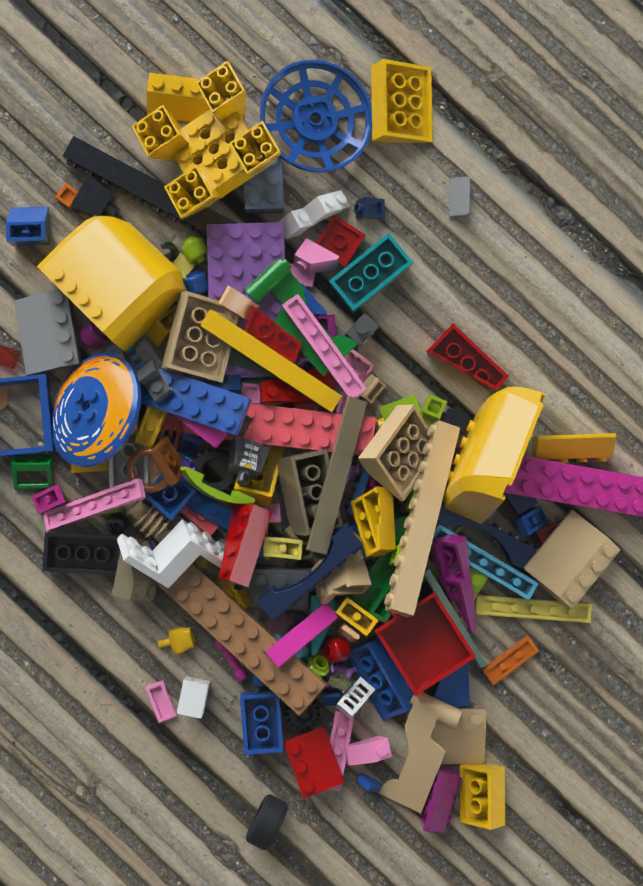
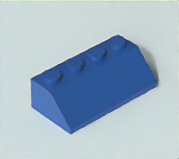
(377, 668)

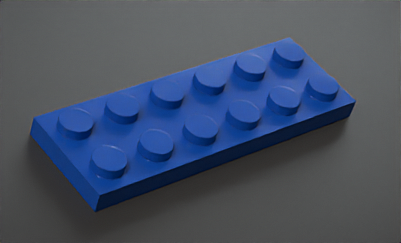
(200, 403)

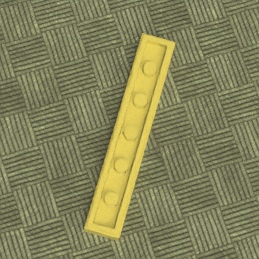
(531, 609)

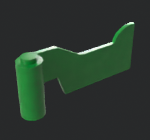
(284, 286)

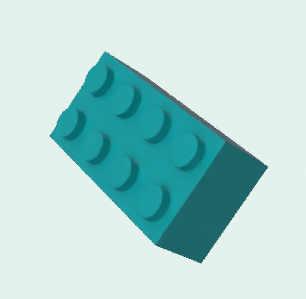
(370, 273)

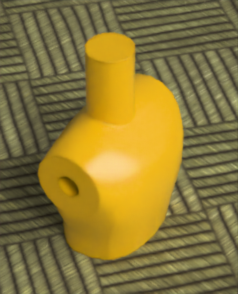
(179, 639)

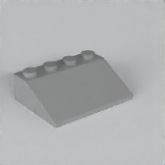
(48, 332)

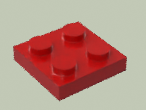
(341, 239)

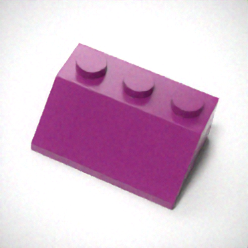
(440, 800)

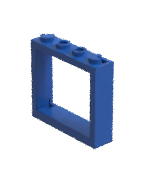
(46, 409)

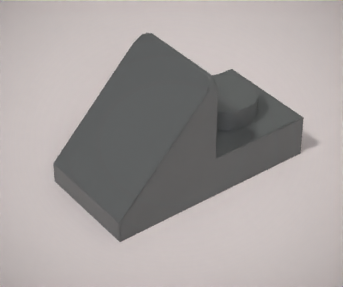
(154, 381)

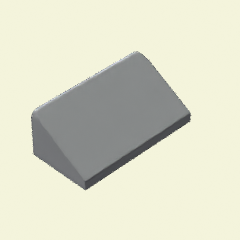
(459, 197)

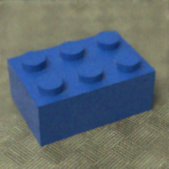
(261, 722)

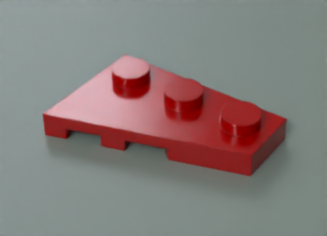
(272, 335)

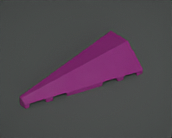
(452, 561)

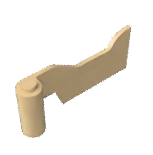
(424, 753)

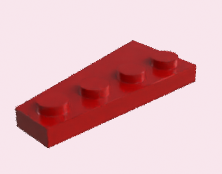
(280, 392)

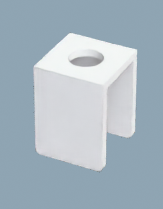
(193, 697)

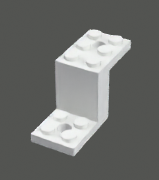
(173, 553)

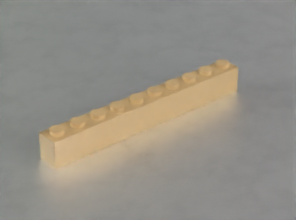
(422, 519)

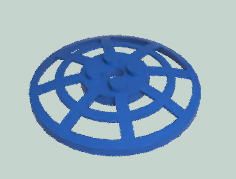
(320, 107)

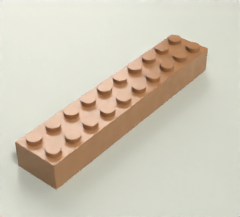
(244, 637)

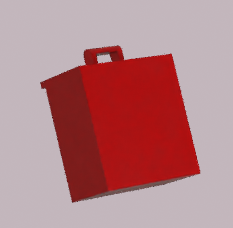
(425, 644)

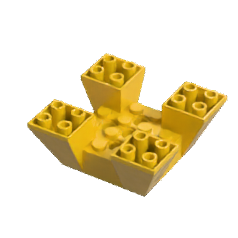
(214, 149)

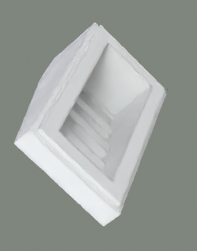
(345, 708)

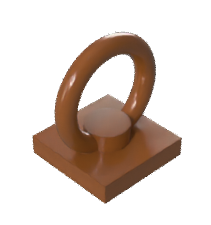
(166, 461)

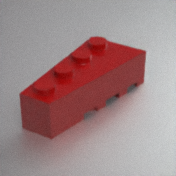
(467, 357)

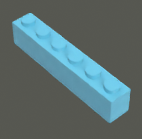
(495, 567)

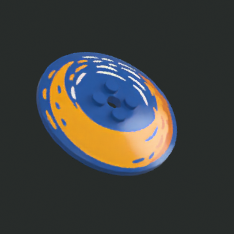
(114, 396)

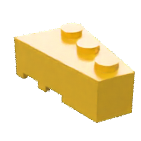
(375, 521)

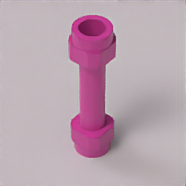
(240, 673)

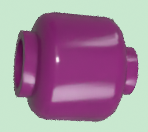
(92, 336)

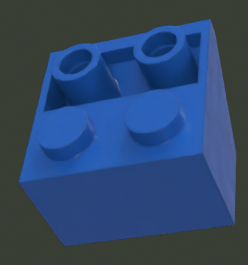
(28, 226)

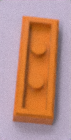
(510, 660)

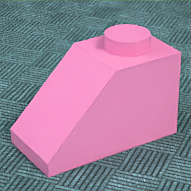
(314, 258)
(368, 750)

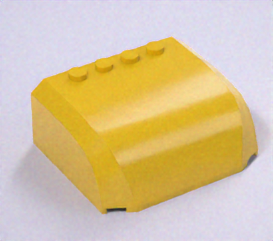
(114, 277)
(492, 452)

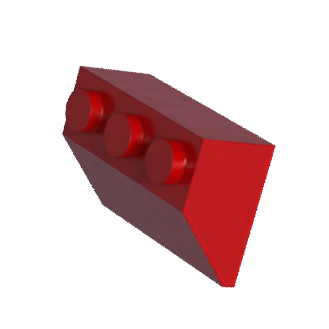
(313, 762)

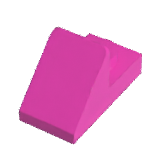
(49, 499)

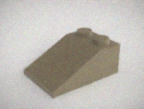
(132, 583)

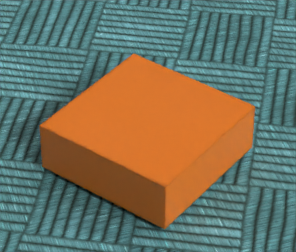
(66, 195)

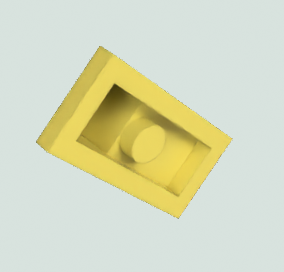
(282, 547)

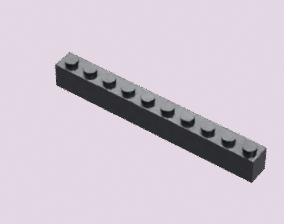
(136, 183)

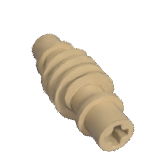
(148, 519)

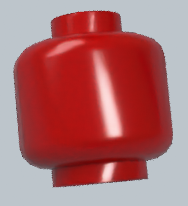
(336, 649)

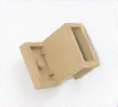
(347, 579)

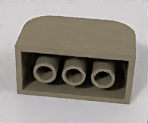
(302, 485)

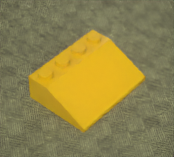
(401, 102)

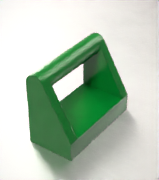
(32, 463)

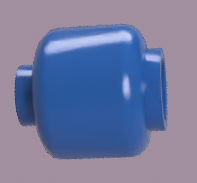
(197, 282)

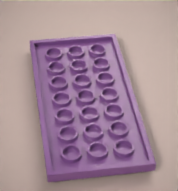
(236, 259)

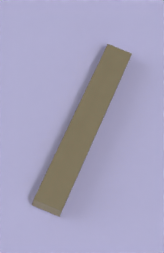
(336, 475)

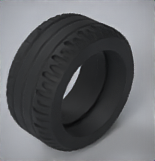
(266, 822)

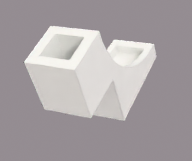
(316, 211)

